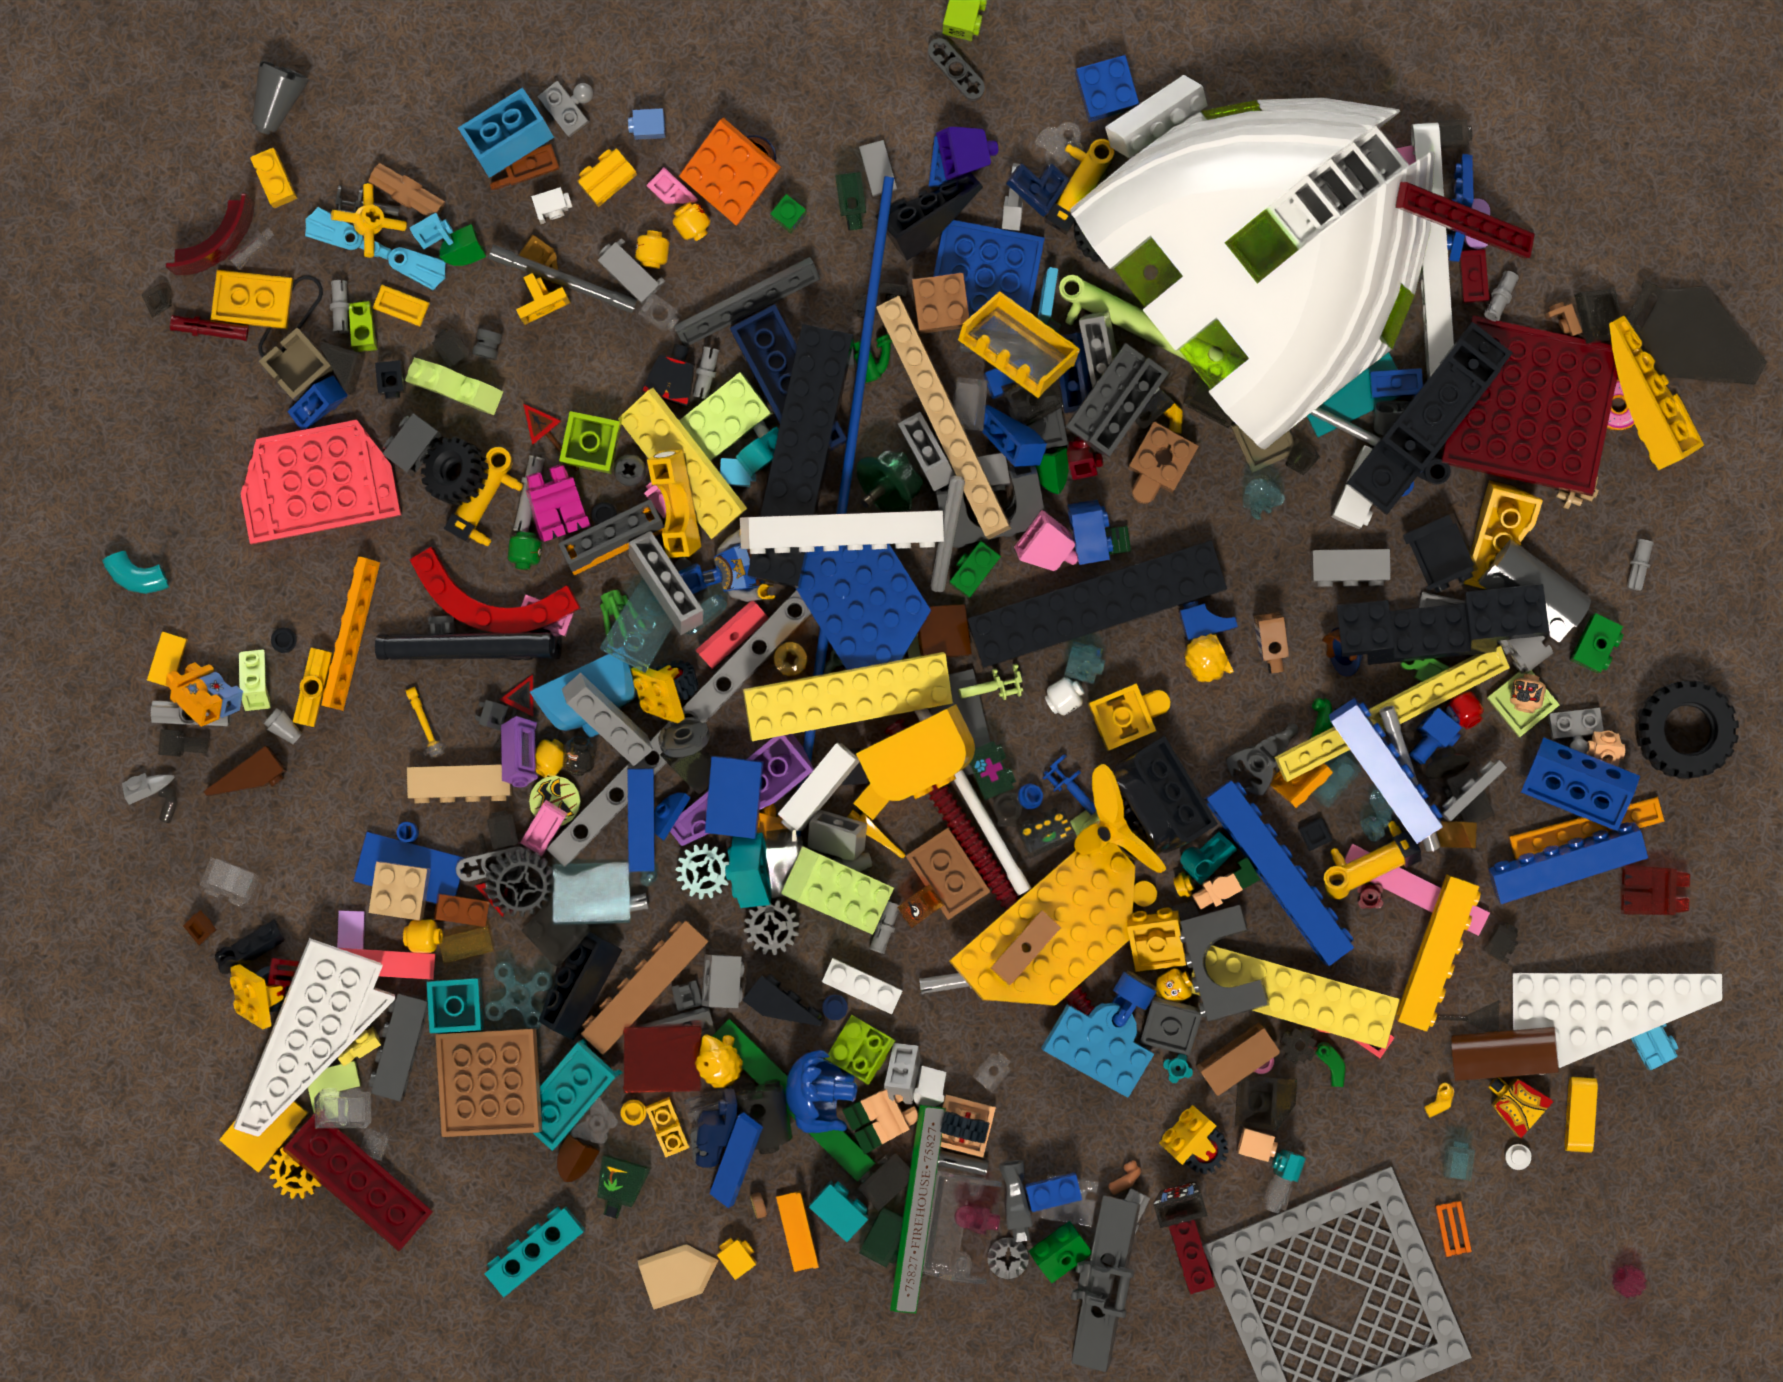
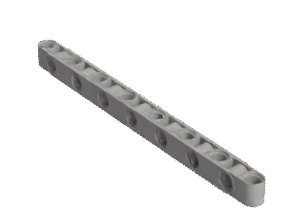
(701, 706)

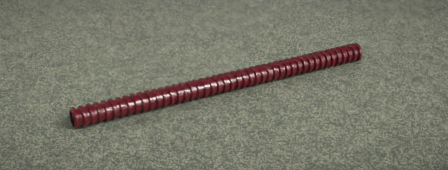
(983, 860)

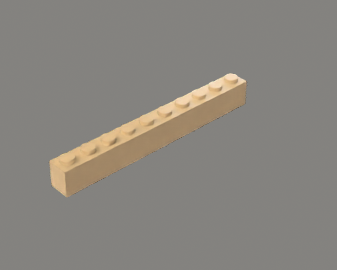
(943, 417)

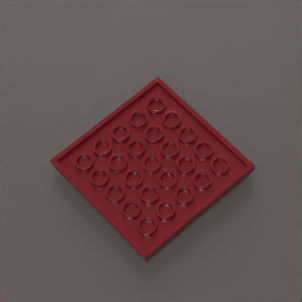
(1541, 413)

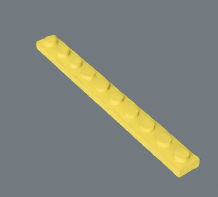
(1406, 704)

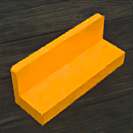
(797, 1231)

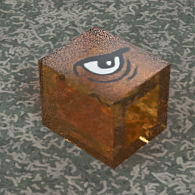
(920, 906)

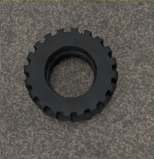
(1720, 720)

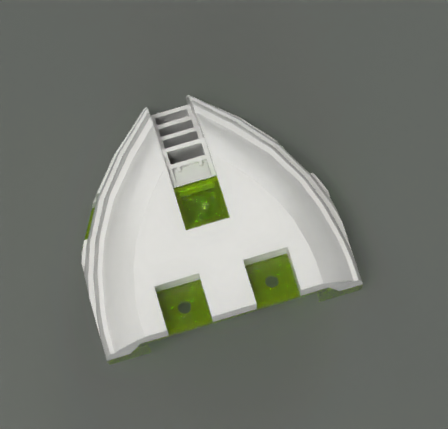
(1271, 245)

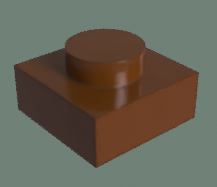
(199, 927)

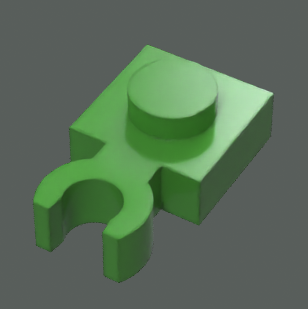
(1425, 668)

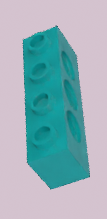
(507, 1281)

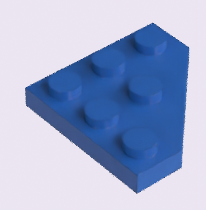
(1464, 195)

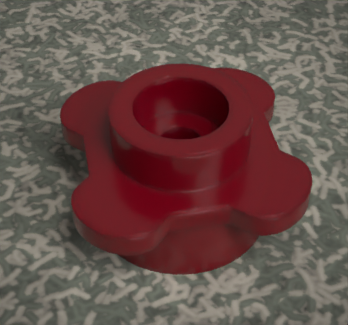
(1375, 901)

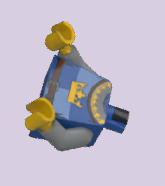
(732, 571)

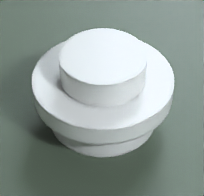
(1518, 1156)

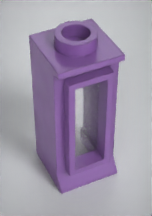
(518, 751)

